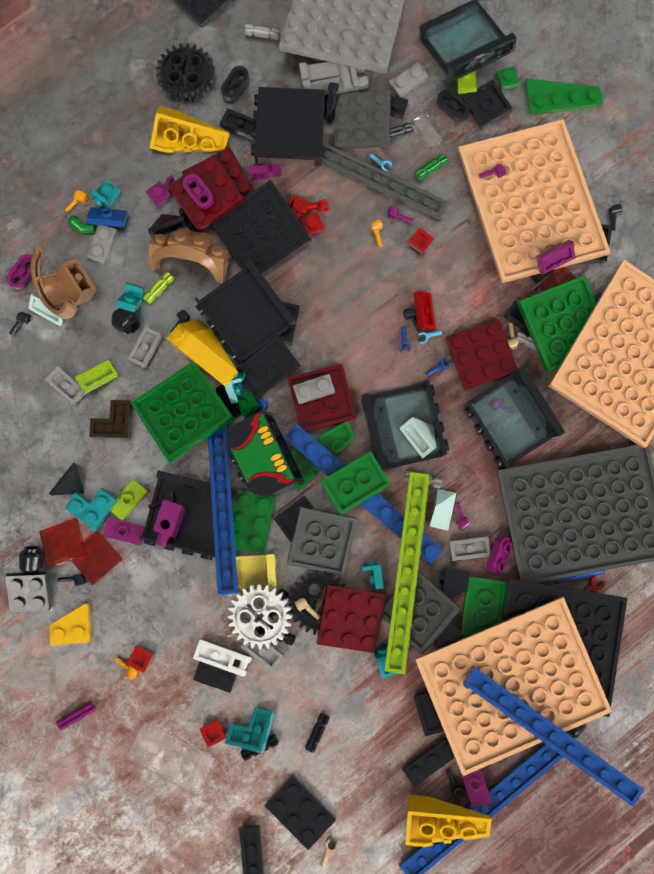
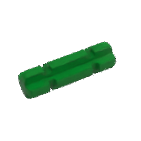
(431, 166)

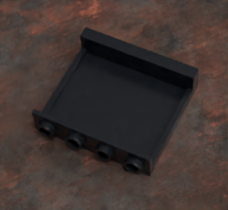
(288, 124)
(245, 313)
(196, 530)

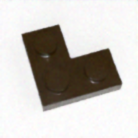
(117, 426)

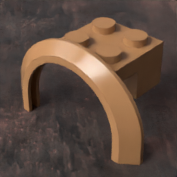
(61, 289)

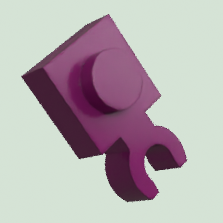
(262, 172)
(160, 192)

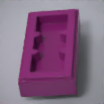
(555, 257)
(123, 531)
(477, 789)

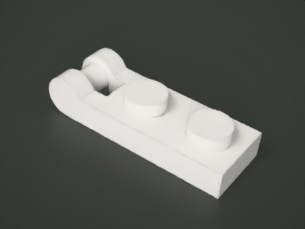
(221, 657)

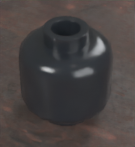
(125, 321)
(32, 559)

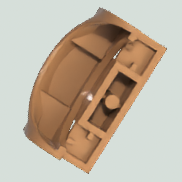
(191, 247)

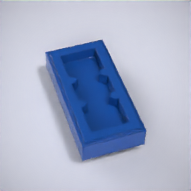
(107, 217)

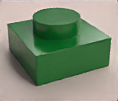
(507, 78)
(247, 405)

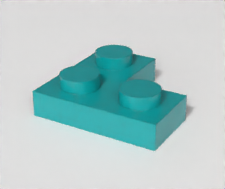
(92, 512)
(252, 737)

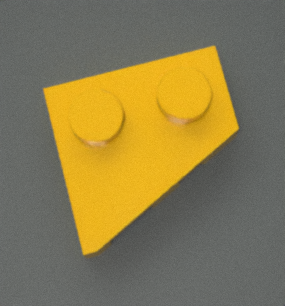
(72, 628)

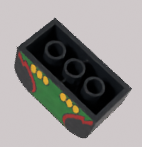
(263, 455)

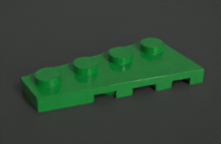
(556, 97)
(334, 441)

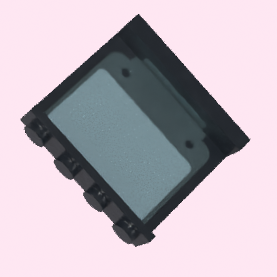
(465, 40)
(390, 411)
(512, 418)

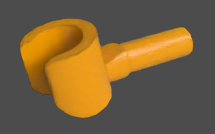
(79, 196)
(375, 226)
(132, 673)

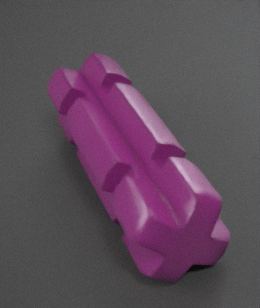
(75, 716)

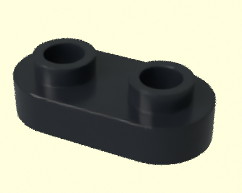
(233, 84)
(455, 104)

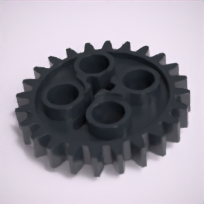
(202, 73)
(303, 592)

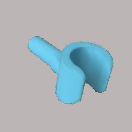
(381, 163)
(428, 335)

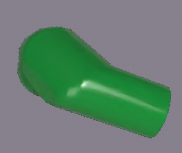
(79, 227)

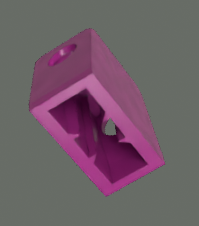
(170, 514)

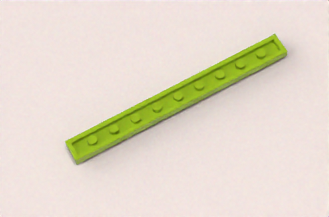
(407, 573)

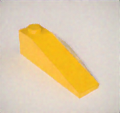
(185, 133)
(203, 348)
(438, 821)

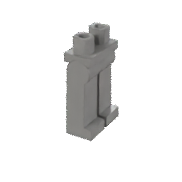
(321, 74)

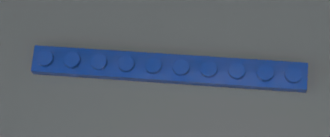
(375, 505)
(222, 514)
(553, 736)
(500, 793)

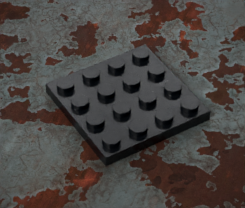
(262, 229)

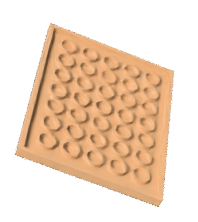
(535, 202)
(613, 357)
(532, 657)

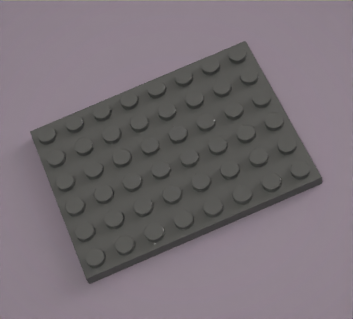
(580, 513)

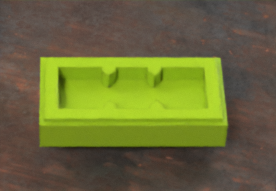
(467, 83)
(96, 376)
(128, 499)

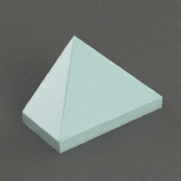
(39, 308)
(420, 435)
(442, 509)

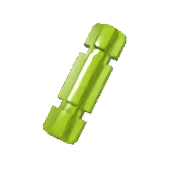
(158, 287)

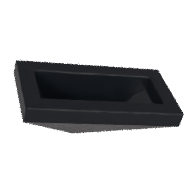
(167, 224)
(70, 482)

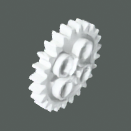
(247, 628)

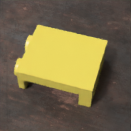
(256, 570)

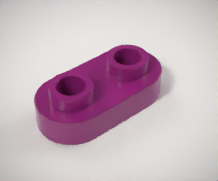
(199, 192)
(20, 271)
(499, 553)

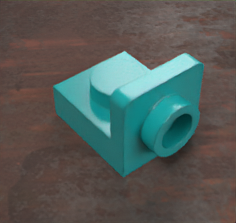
(105, 194)
(132, 297)
(234, 389)
(376, 577)
(380, 655)

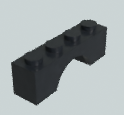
(453, 583)

